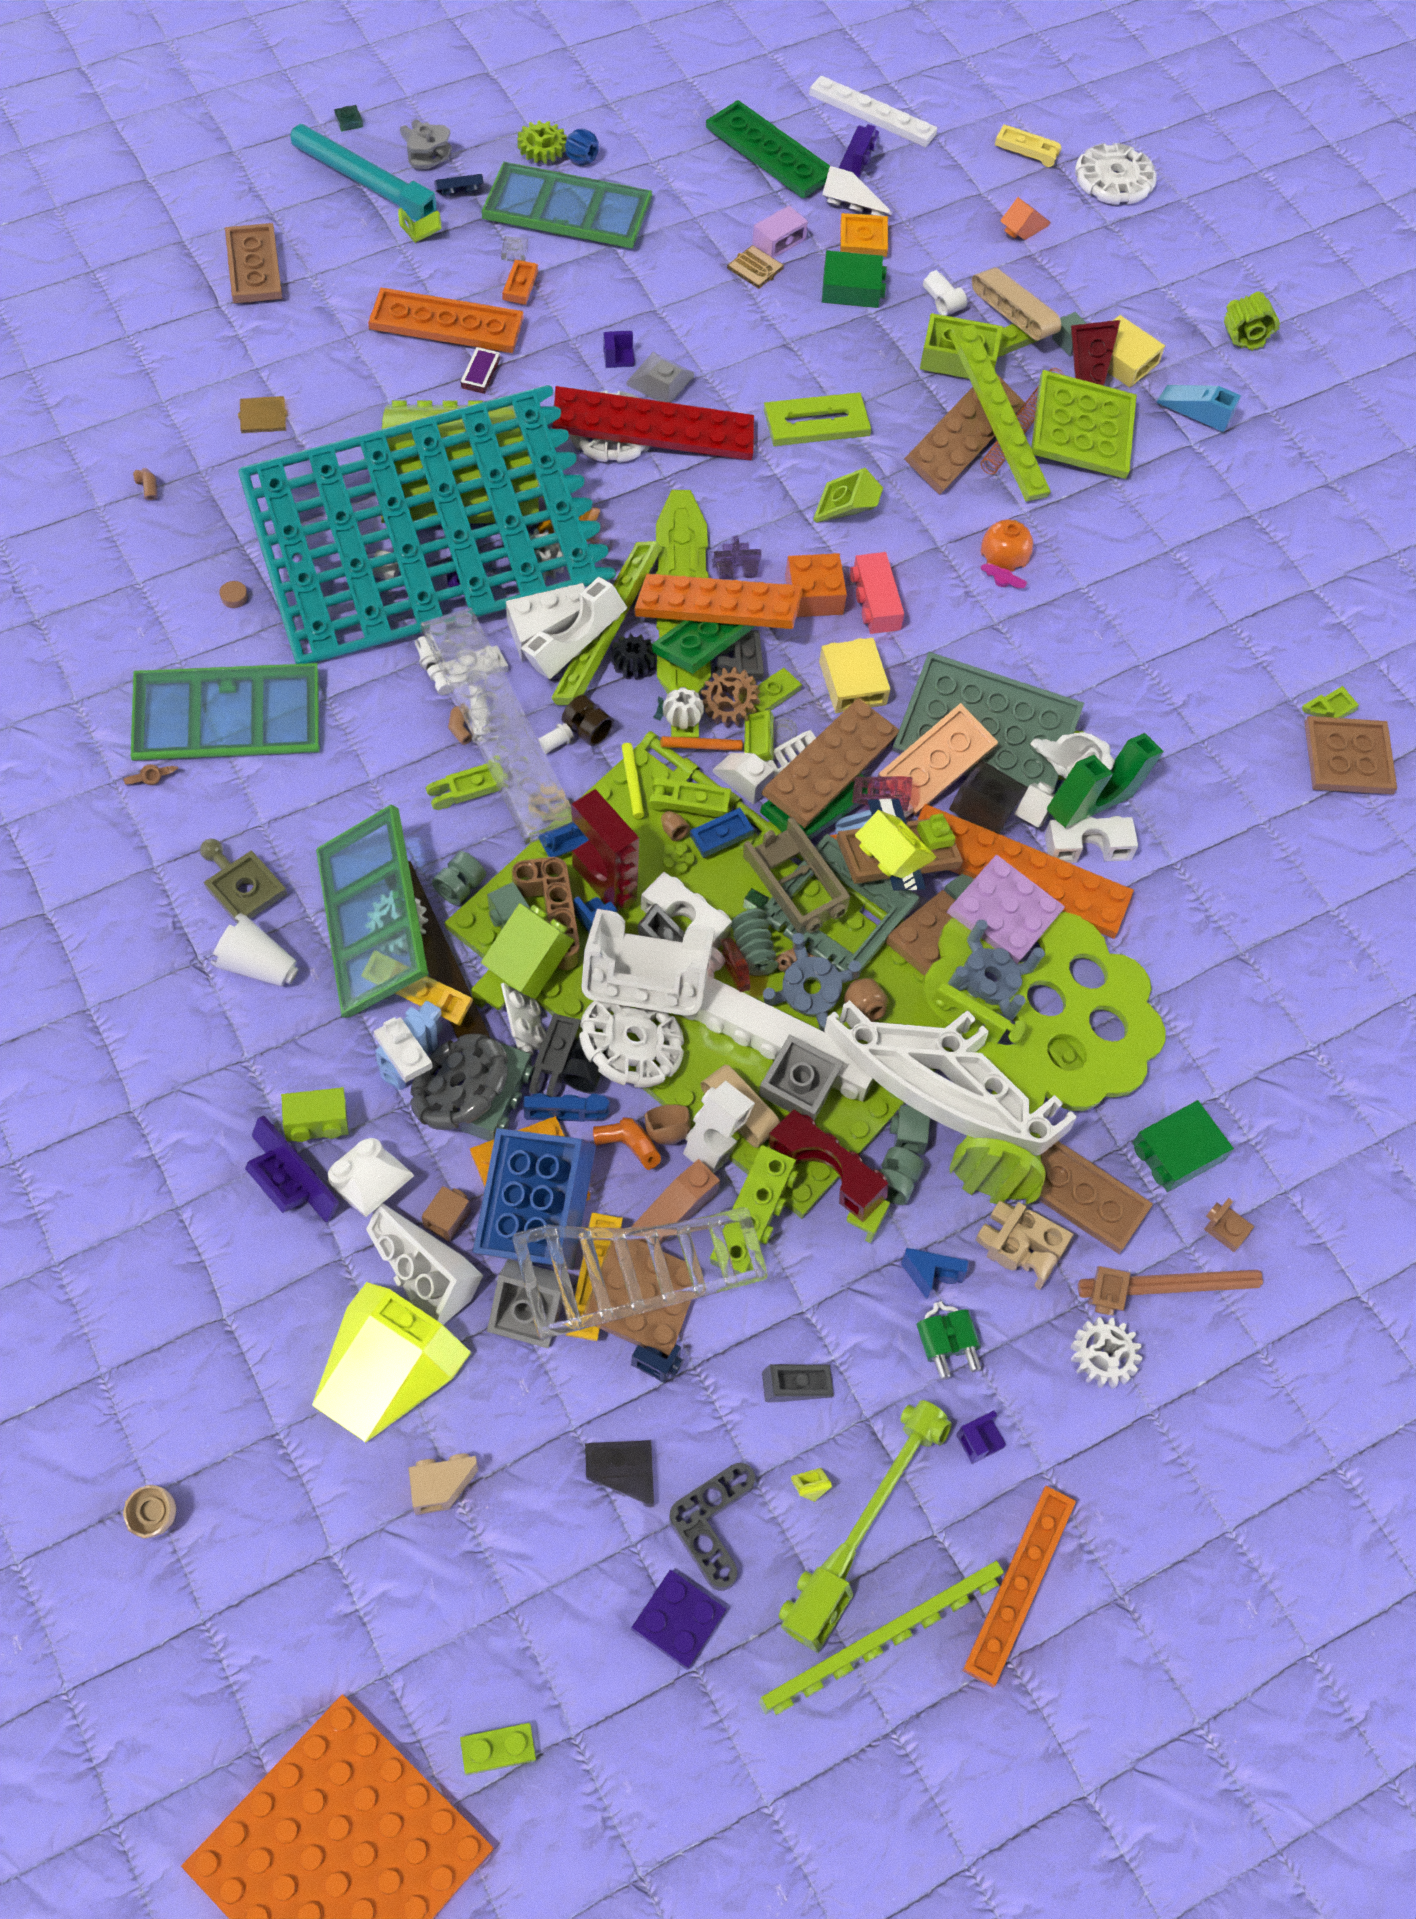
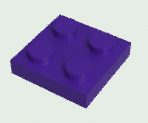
(678, 1619)

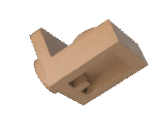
(1227, 1225)
(1109, 1290)

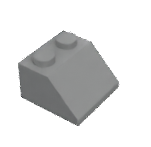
(800, 1078)
(511, 1309)

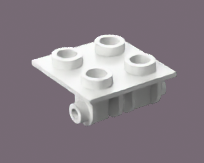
(524, 1019)

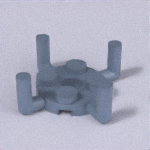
(999, 963)
(806, 969)

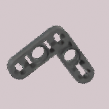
(700, 1527)

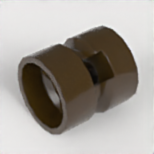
(587, 720)

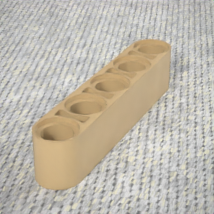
(1016, 303)

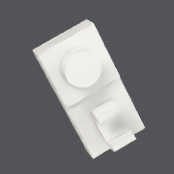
(402, 1049)

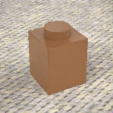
(446, 1213)

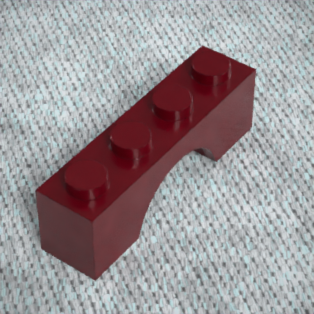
(802, 1140)

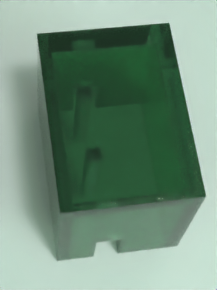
(755, 900)

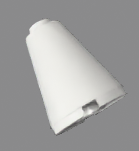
(253, 954)

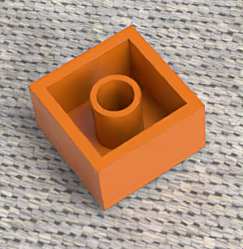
(820, 581)

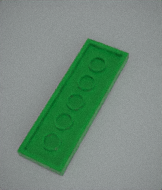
(769, 148)

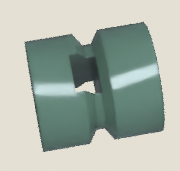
(461, 875)
(901, 1171)

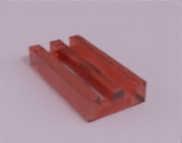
(736, 965)

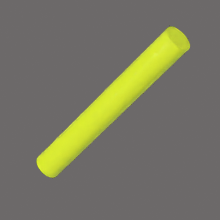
(632, 780)

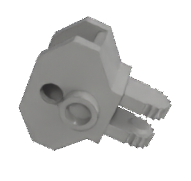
(425, 142)

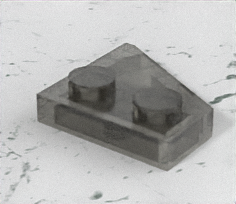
(622, 1468)

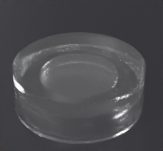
(784, 730)

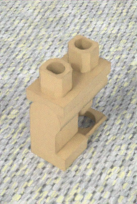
(1022, 1231)

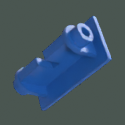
(562, 840)

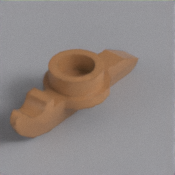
(150, 774)

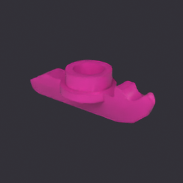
(1003, 577)

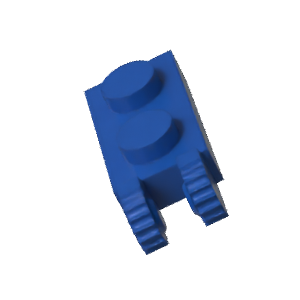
(566, 1108)

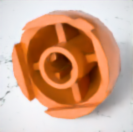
(1007, 544)

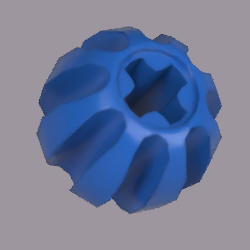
(582, 147)

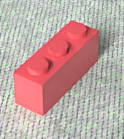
(877, 593)

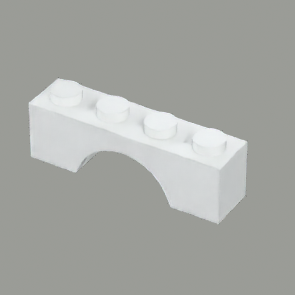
(598, 608)

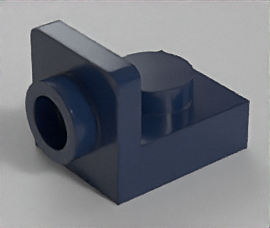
(652, 1362)

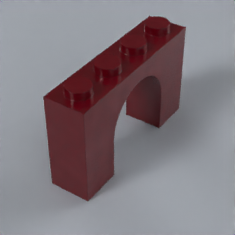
(610, 854)

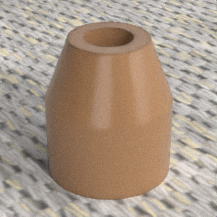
(674, 825)

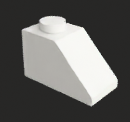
(745, 774)

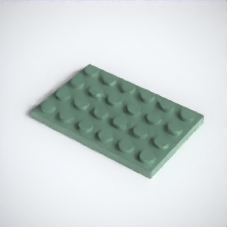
(1004, 707)

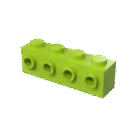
(763, 1198)

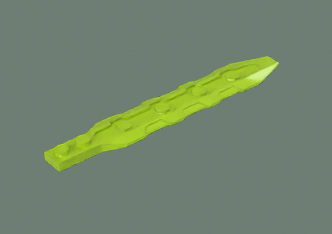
(684, 543)

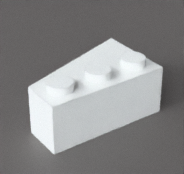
(546, 611)

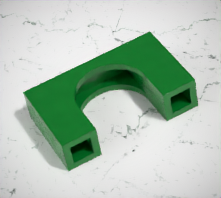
(1095, 788)

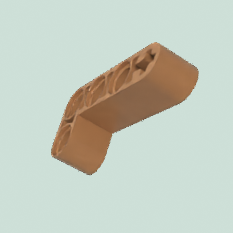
(551, 888)

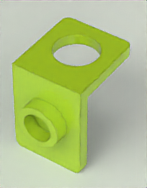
(422, 228)

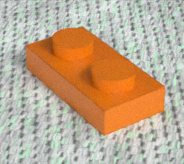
(520, 282)

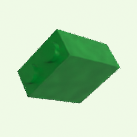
(853, 279)
(1182, 1146)

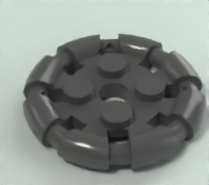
(476, 1092)

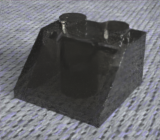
(988, 798)

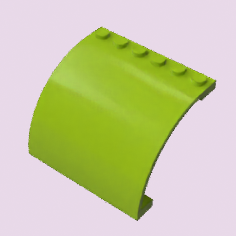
(400, 412)

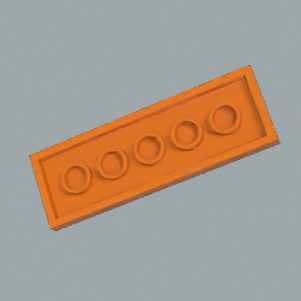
(446, 320)
(719, 601)

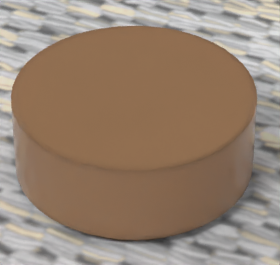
(233, 594)

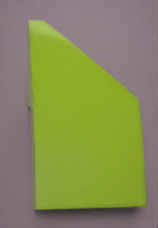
(1335, 705)

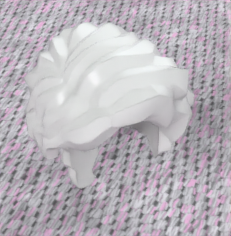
(1073, 748)

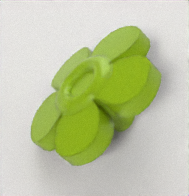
(678, 857)

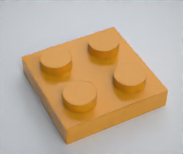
(864, 234)

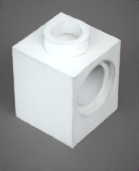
(1034, 804)

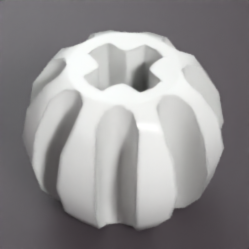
(683, 708)

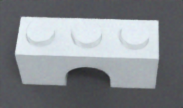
(1112, 835)
(678, 900)
(719, 1118)

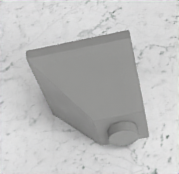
(660, 378)

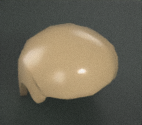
(149, 1511)

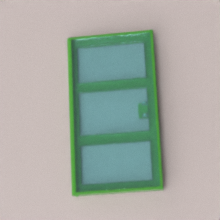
(567, 204)
(225, 711)
(371, 912)

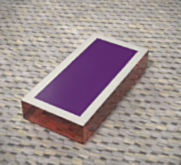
(480, 370)

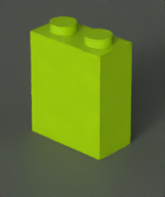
(528, 950)

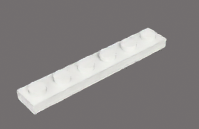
(873, 111)

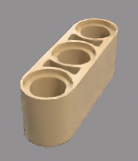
(761, 1119)

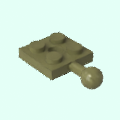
(245, 870)

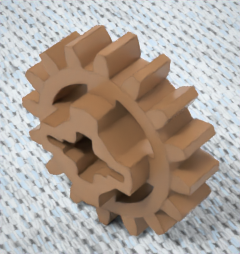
(740, 687)

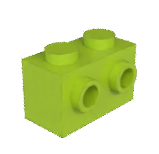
(314, 1114)

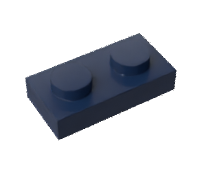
(468, 182)

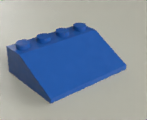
(531, 1185)

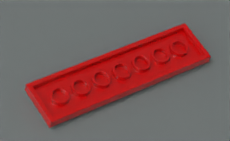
(654, 423)

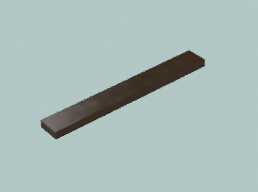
(442, 964)

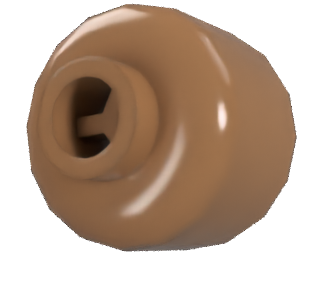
(868, 998)

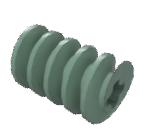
(754, 942)

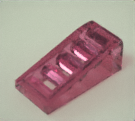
(894, 784)

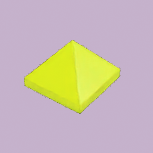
(811, 1484)

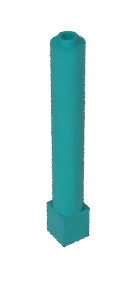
(411, 197)

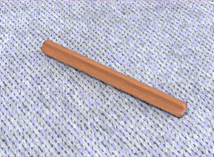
(1184, 1282)

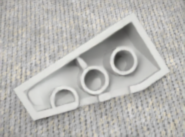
(429, 1271)

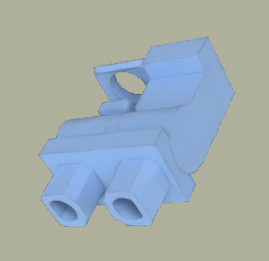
(425, 1028)

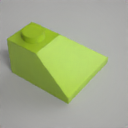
(848, 496)

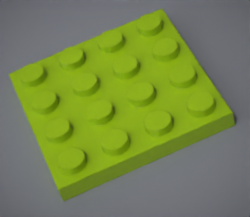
(1084, 424)

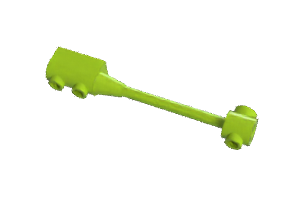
(825, 1591)

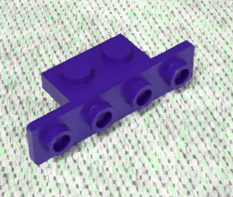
(860, 149)
(285, 1174)

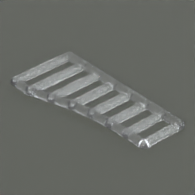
(619, 1236)

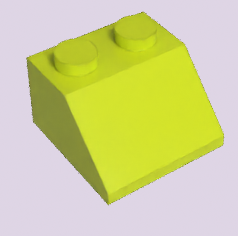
(893, 845)

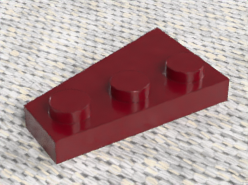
(1093, 349)

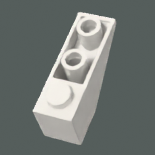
(848, 188)

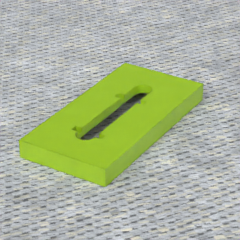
(808, 431)

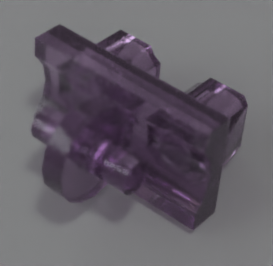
(735, 555)

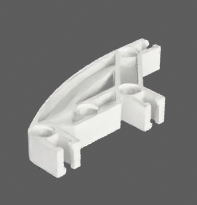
(901, 1060)

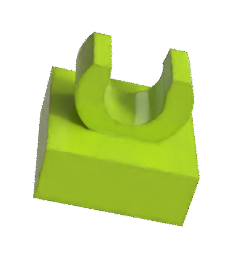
(936, 832)

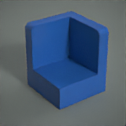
(587, 911)

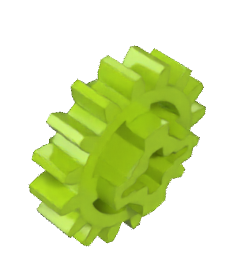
(541, 142)

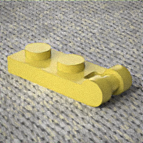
(1028, 144)

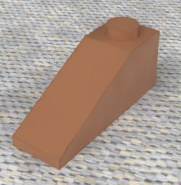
(681, 1198)

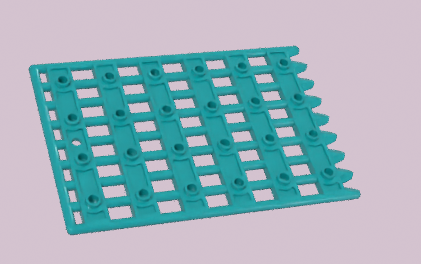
(401, 530)

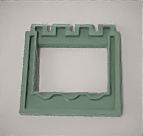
(880, 892)

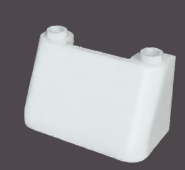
(645, 969)

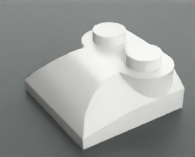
(367, 1176)

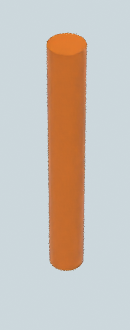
(701, 743)

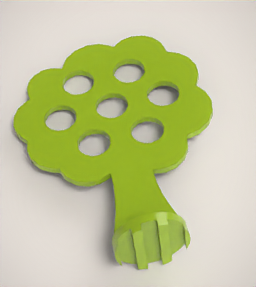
(1107, 1067)

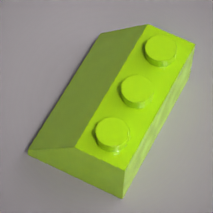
(939, 351)

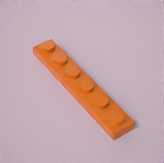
(1018, 1587)

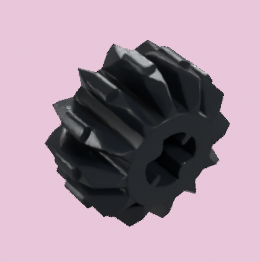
(632, 656)

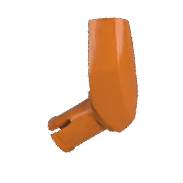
(633, 1136)

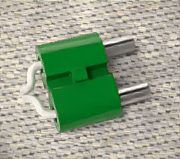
(949, 1337)

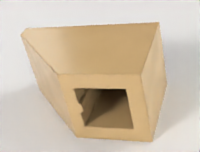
(439, 1484)

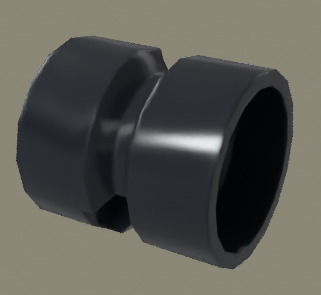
(581, 1073)

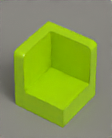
(489, 991)
(872, 1223)

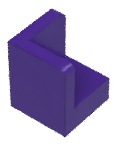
(618, 349)
(981, 1437)

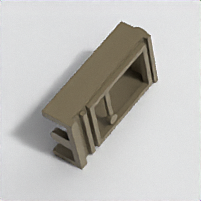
(783, 847)

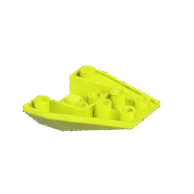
(385, 1362)

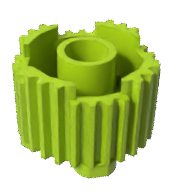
(1251, 321)

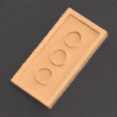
(942, 756)

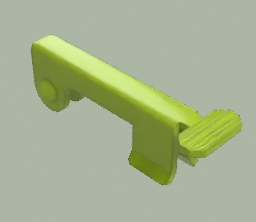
(948, 997)

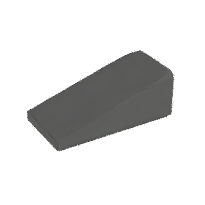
(796, 1382)

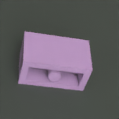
(780, 232)

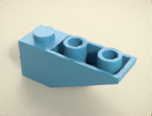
(1204, 403)

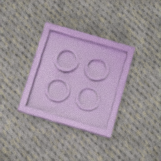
(1010, 905)

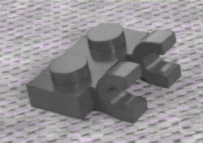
(746, 656)

